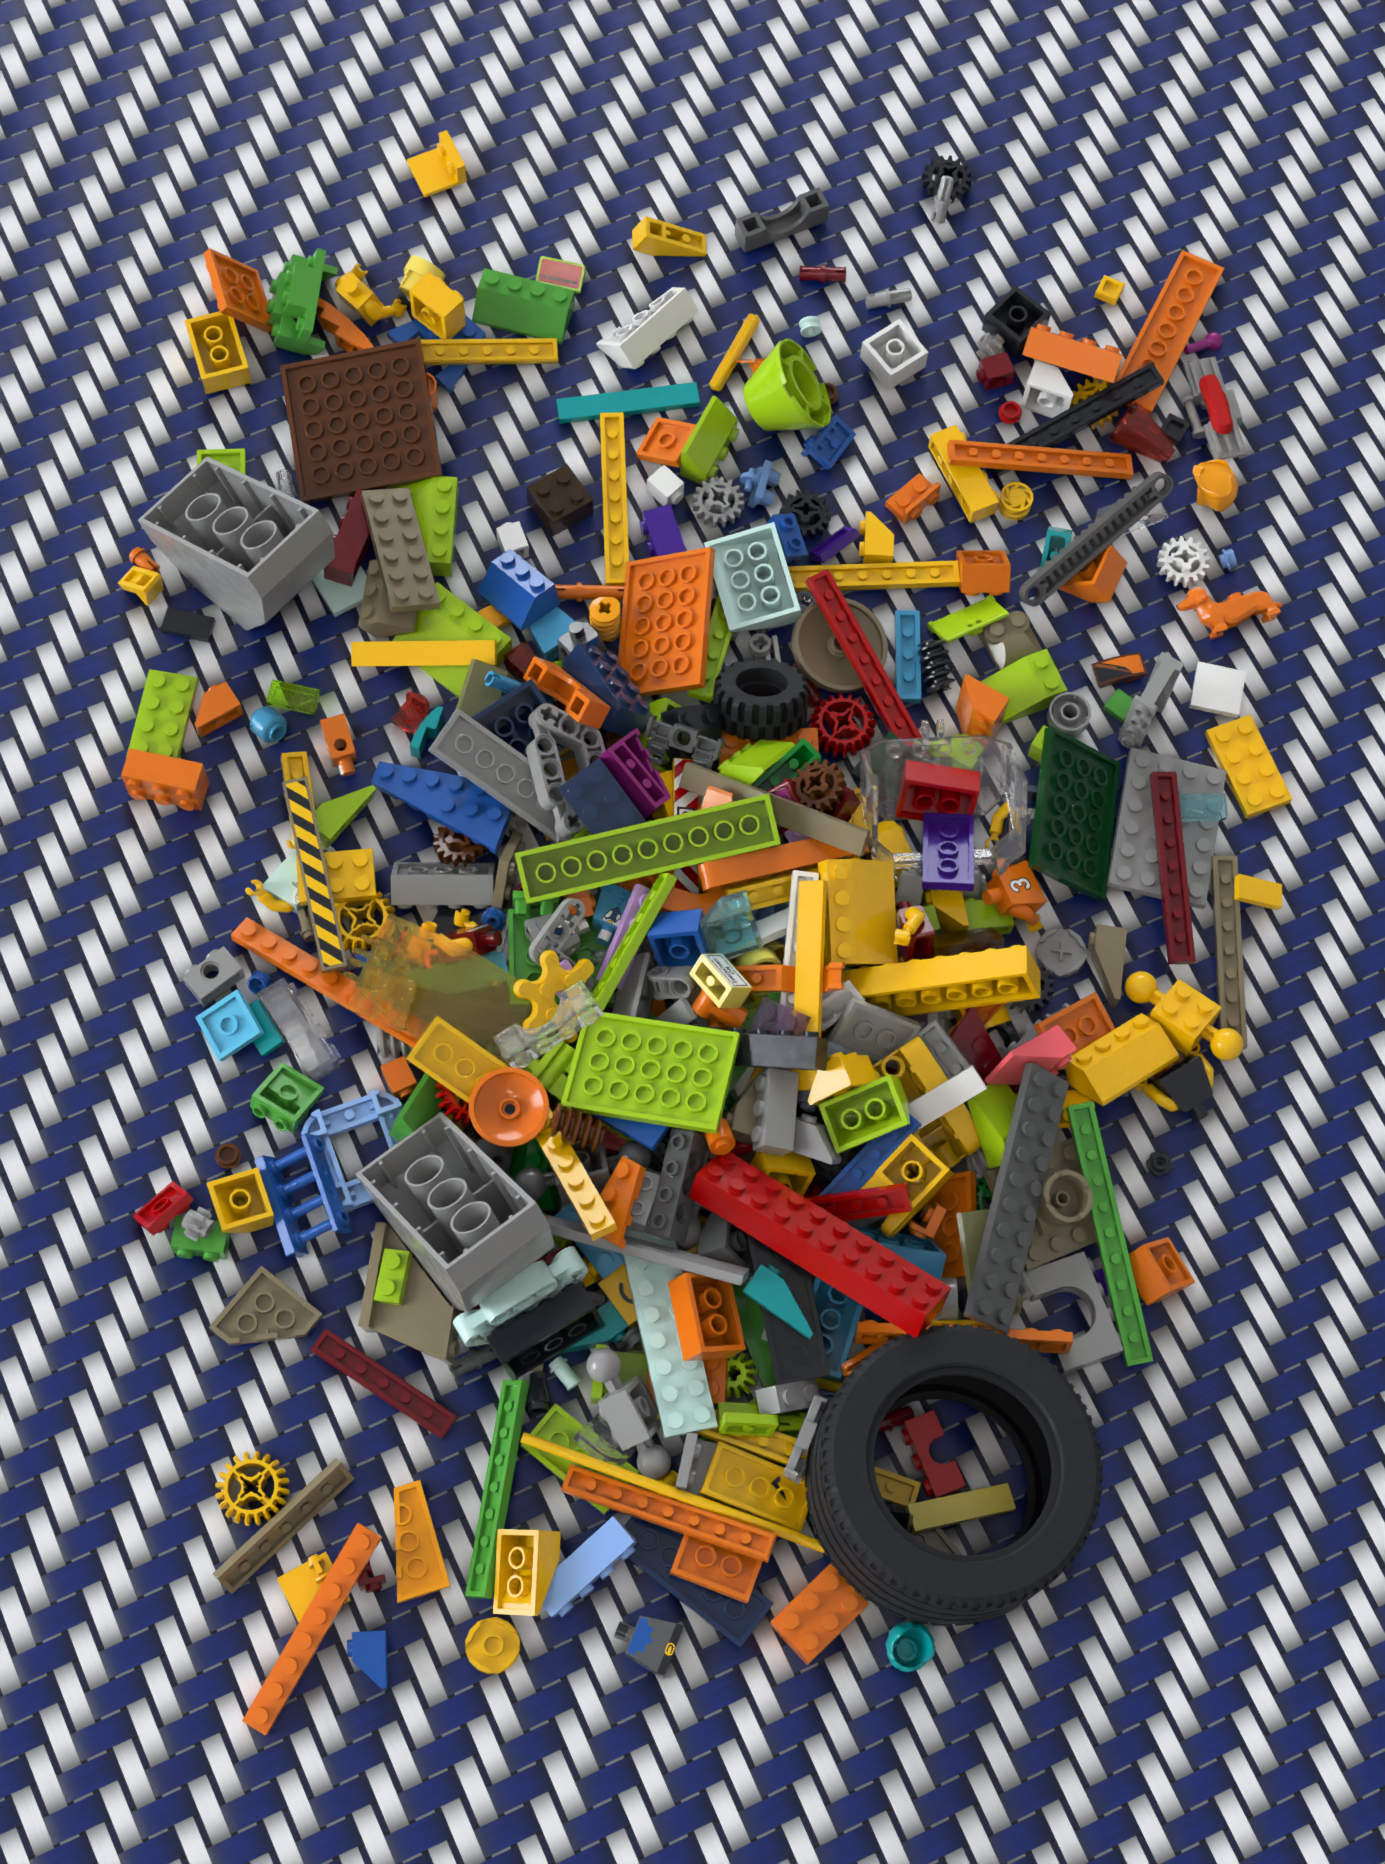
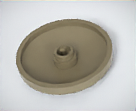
(821, 655)

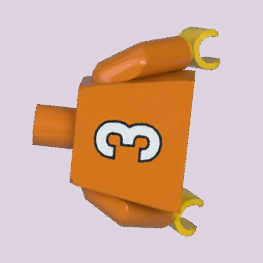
(1016, 894)

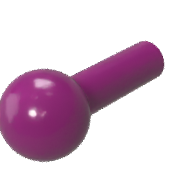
(1212, 341)

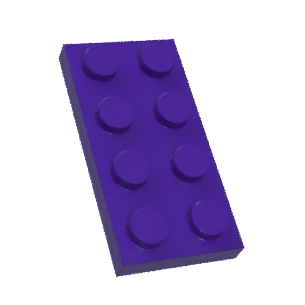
(948, 852)

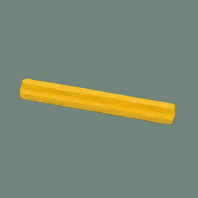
(734, 352)

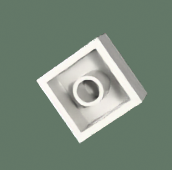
(893, 354)

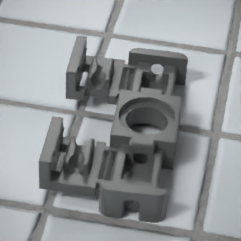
(664, 733)

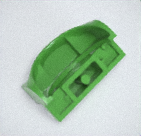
(296, 296)

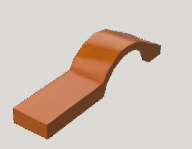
(782, 977)

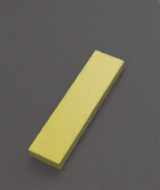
(961, 1508)

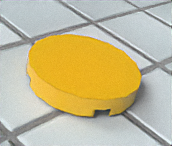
(492, 1645)

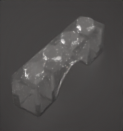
(575, 1011)

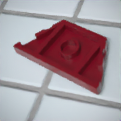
(977, 1045)

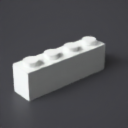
(650, 329)

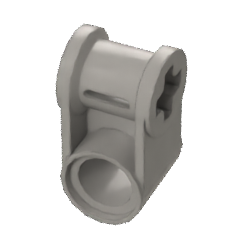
(671, 982)

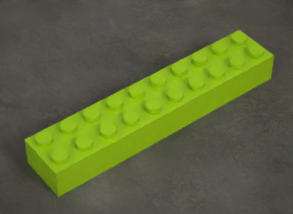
(647, 848)

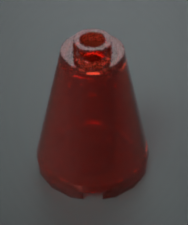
(1142, 435)

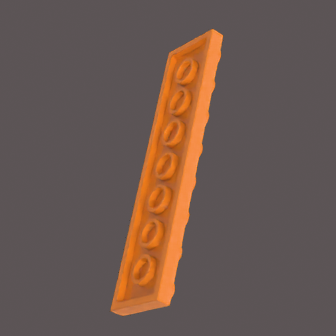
(1172, 321)

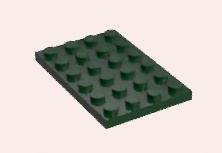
(1074, 814)

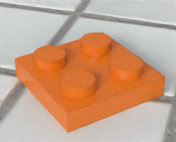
(665, 442)

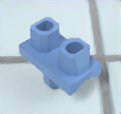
(757, 481)

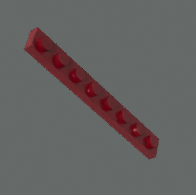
(1172, 868)

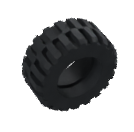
(761, 699)

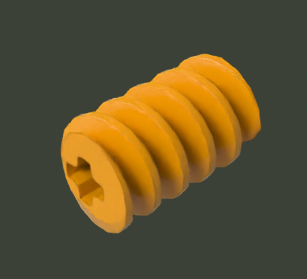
(605, 618)

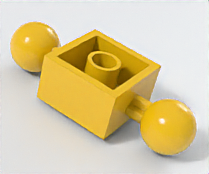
(1185, 1016)

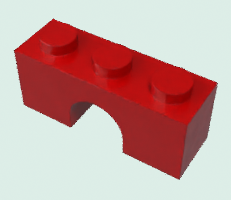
(939, 1479)

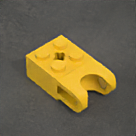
(897, 1169)

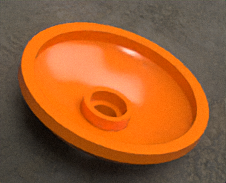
(506, 1088)

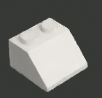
(1046, 391)

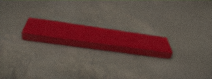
(384, 1384)

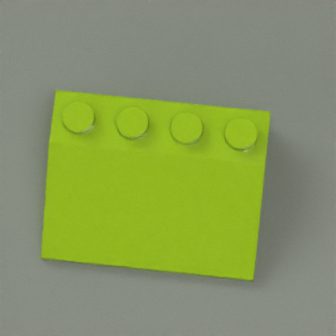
(436, 512)
(450, 623)

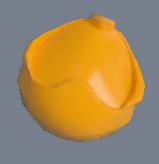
(1215, 484)

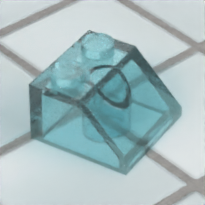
(732, 926)

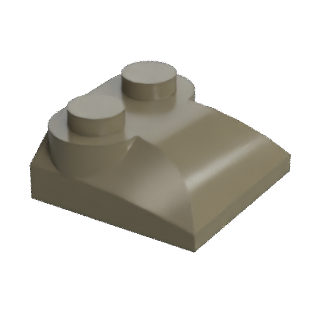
(1009, 639)

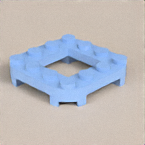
(347, 1117)

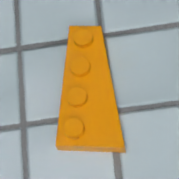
(418, 1554)

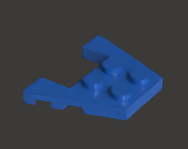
(450, 375)

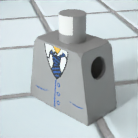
(571, 946)

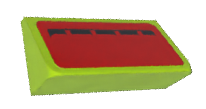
(561, 273)

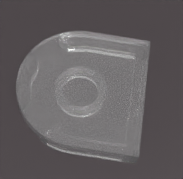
(597, 1440)

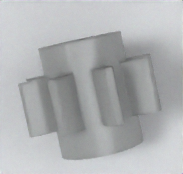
(990, 345)
(198, 1224)

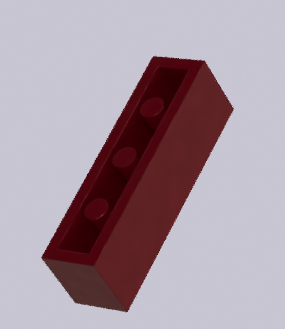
(349, 543)

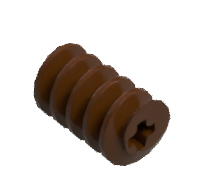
(577, 1127)

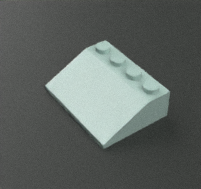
(754, 580)

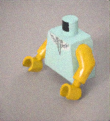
(281, 889)

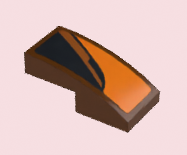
(1119, 668)

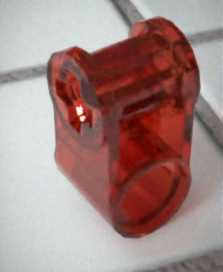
(520, 658)

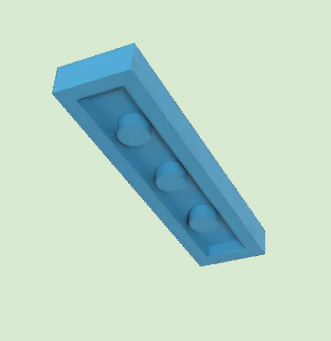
(906, 657)

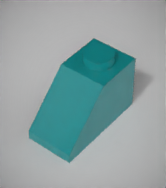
(1055, 540)

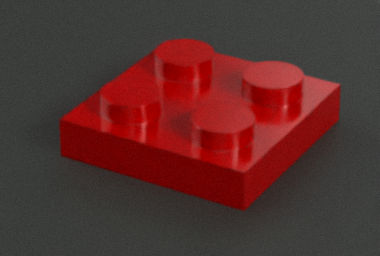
(163, 1208)

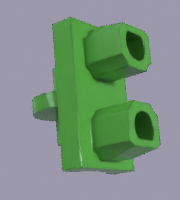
(523, 910)

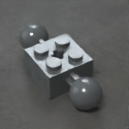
(596, 1165)

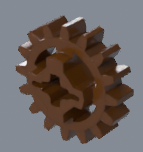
(818, 785)
(456, 847)

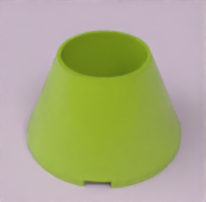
(787, 392)

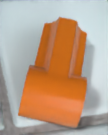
(707, 1009)

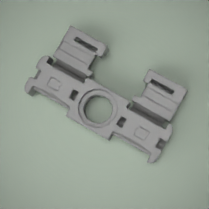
(796, 1465)

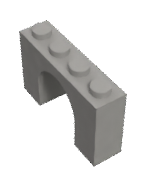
(1076, 1276)

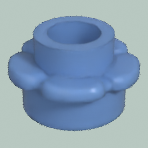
(1228, 559)

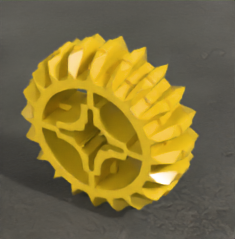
(348, 910)
(261, 1479)

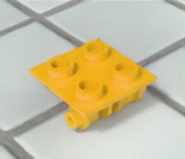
(304, 1581)

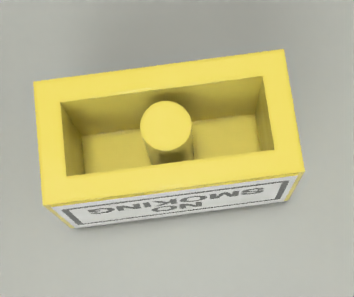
(720, 980)

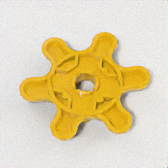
(543, 990)

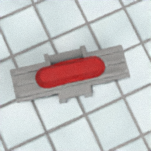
(1222, 407)

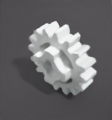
(1186, 559)

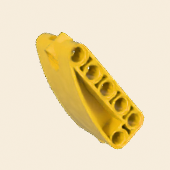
(951, 1134)

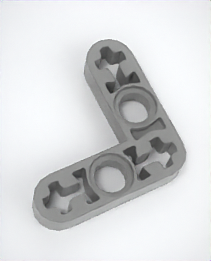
(561, 911)

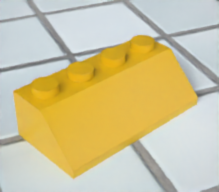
(1121, 1060)

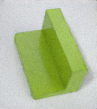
(745, 1420)

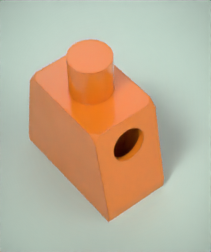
(337, 737)

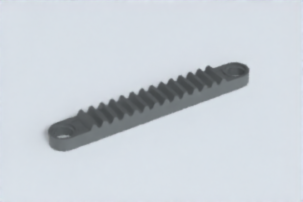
(1095, 538)

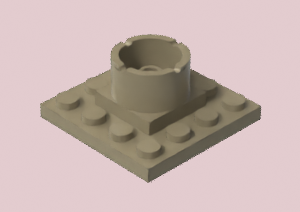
(1064, 1208)

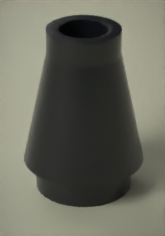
(538, 1395)

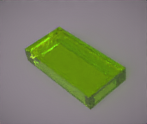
(293, 697)

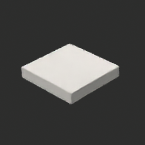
(1217, 689)

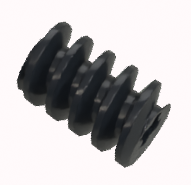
(935, 667)

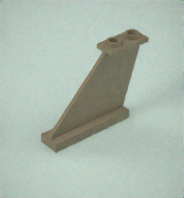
(425, 1314)

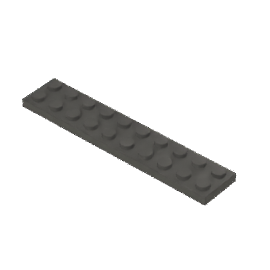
(1016, 1199)

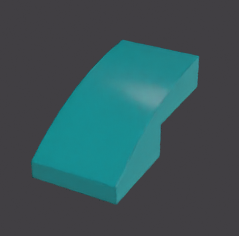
(428, 728)

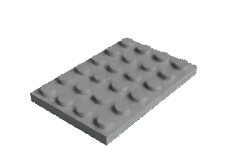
(1134, 847)

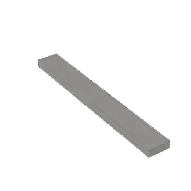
(653, 1252)

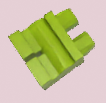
(552, 1069)

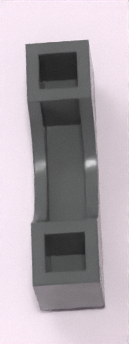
(758, 230)

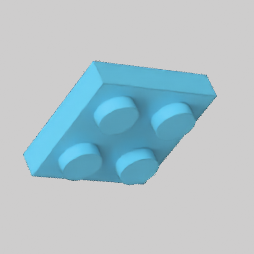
(229, 1025)

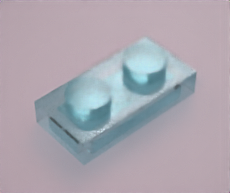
(1203, 807)

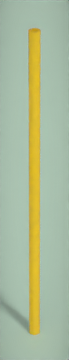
(670, 1491)

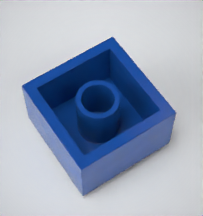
(678, 938)

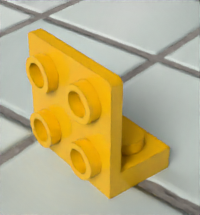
(439, 167)

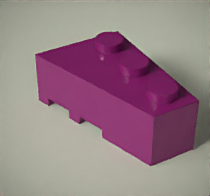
(634, 773)

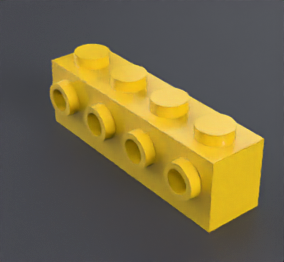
(967, 483)

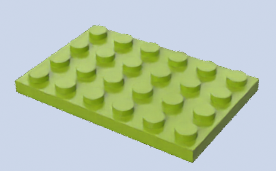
(652, 1072)

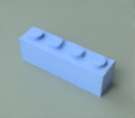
(587, 1564)

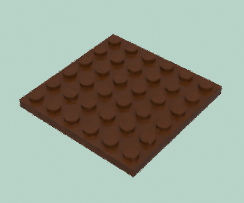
(361, 421)

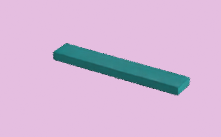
(629, 401)

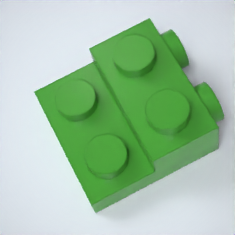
(285, 1097)

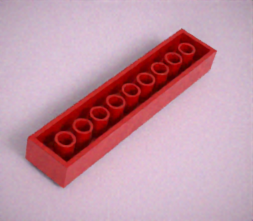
(820, 1243)

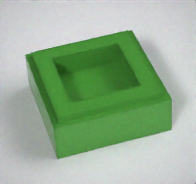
(1118, 705)

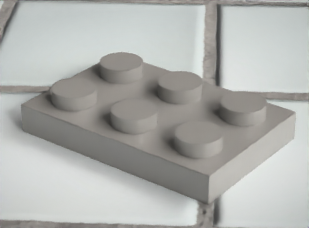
(873, 1031)

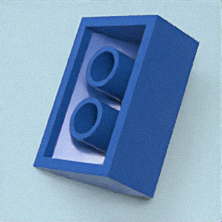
(518, 590)

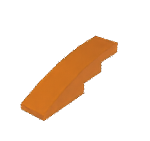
(346, 333)

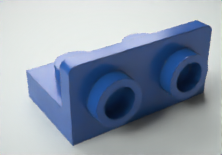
(829, 442)
(789, 536)

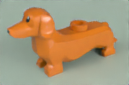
(1231, 612)

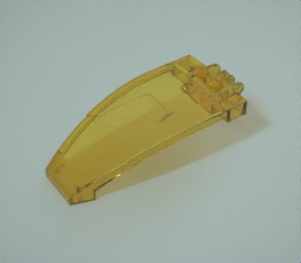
(452, 984)

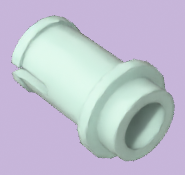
(564, 1373)

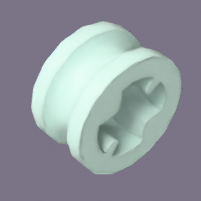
(810, 326)

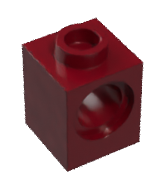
(995, 371)

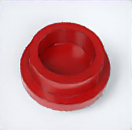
(1010, 412)

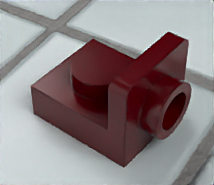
(370, 1584)

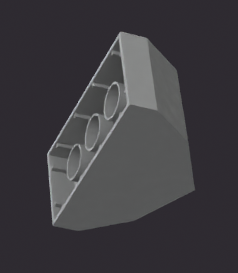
(239, 540)
(456, 1212)

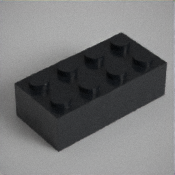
(545, 1330)

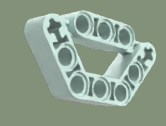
(520, 1295)

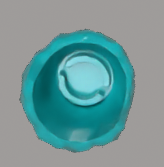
(910, 1646)

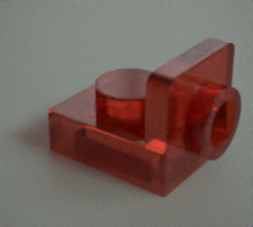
(411, 712)

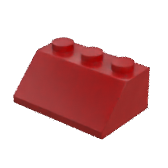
(936, 790)

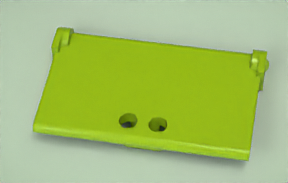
(968, 620)

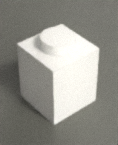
(665, 486)
(512, 537)

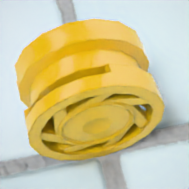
(1015, 502)

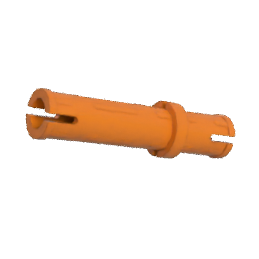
(589, 592)

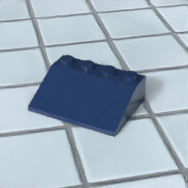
(510, 714)

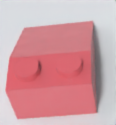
(1048, 1050)

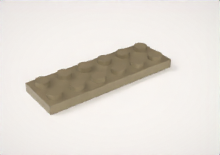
(400, 550)

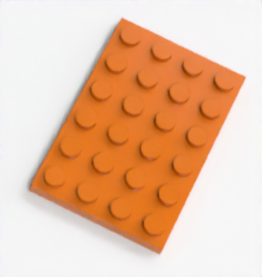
(667, 621)

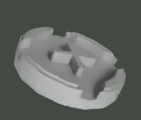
(1061, 952)

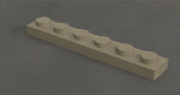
(283, 1526)

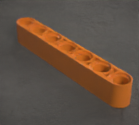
(767, 863)

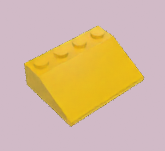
(859, 912)

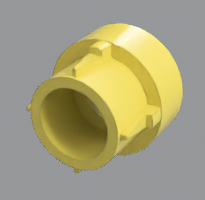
(415, 270)

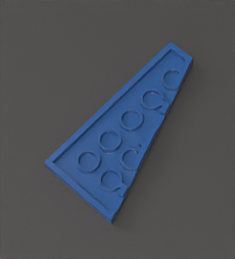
(447, 800)

